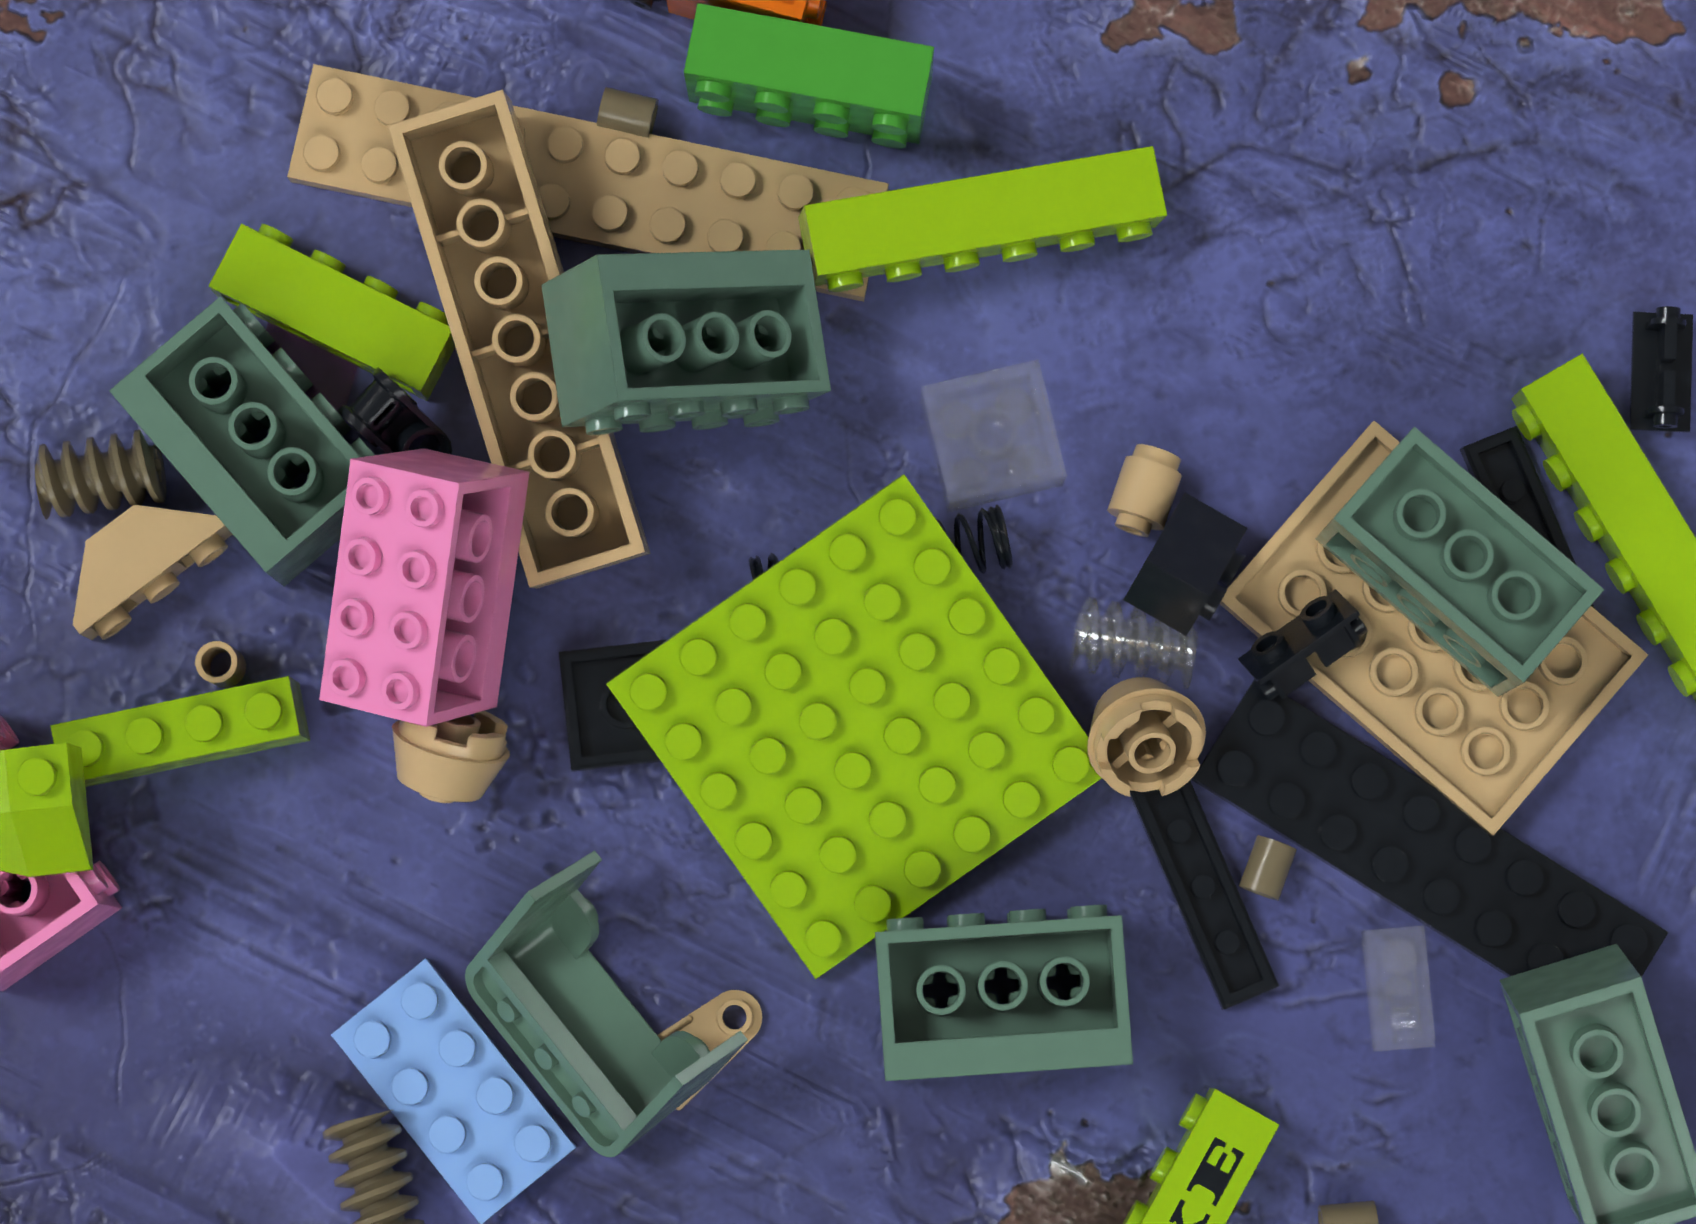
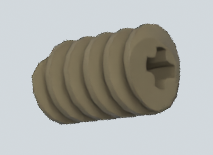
(99, 476)
(372, 1170)

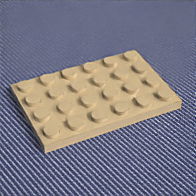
(1410, 691)

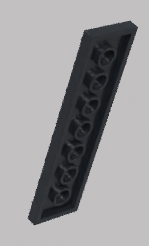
(1412, 842)

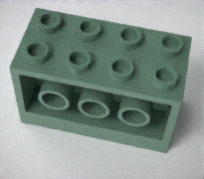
(685, 339)
(215, 442)
(1459, 564)
(1034, 1026)
(1604, 1089)

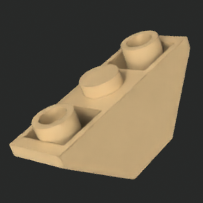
(138, 561)

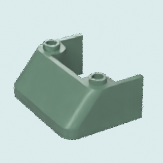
(578, 1025)

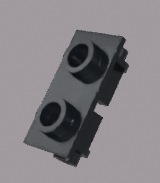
(1661, 370)
(1279, 657)

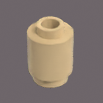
(1145, 490)

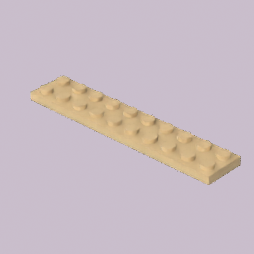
(592, 179)

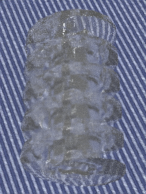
(1131, 642)

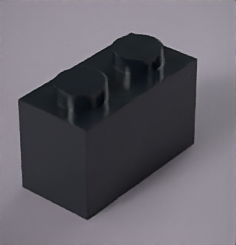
(1186, 565)

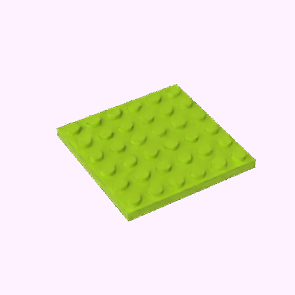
(858, 726)

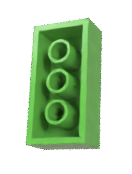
(808, 75)

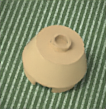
(1145, 737)
(452, 757)

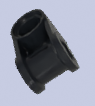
(392, 418)

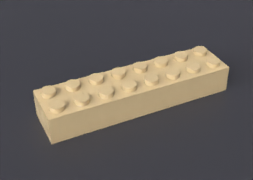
(489, 261)

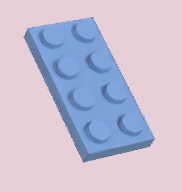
(454, 1091)

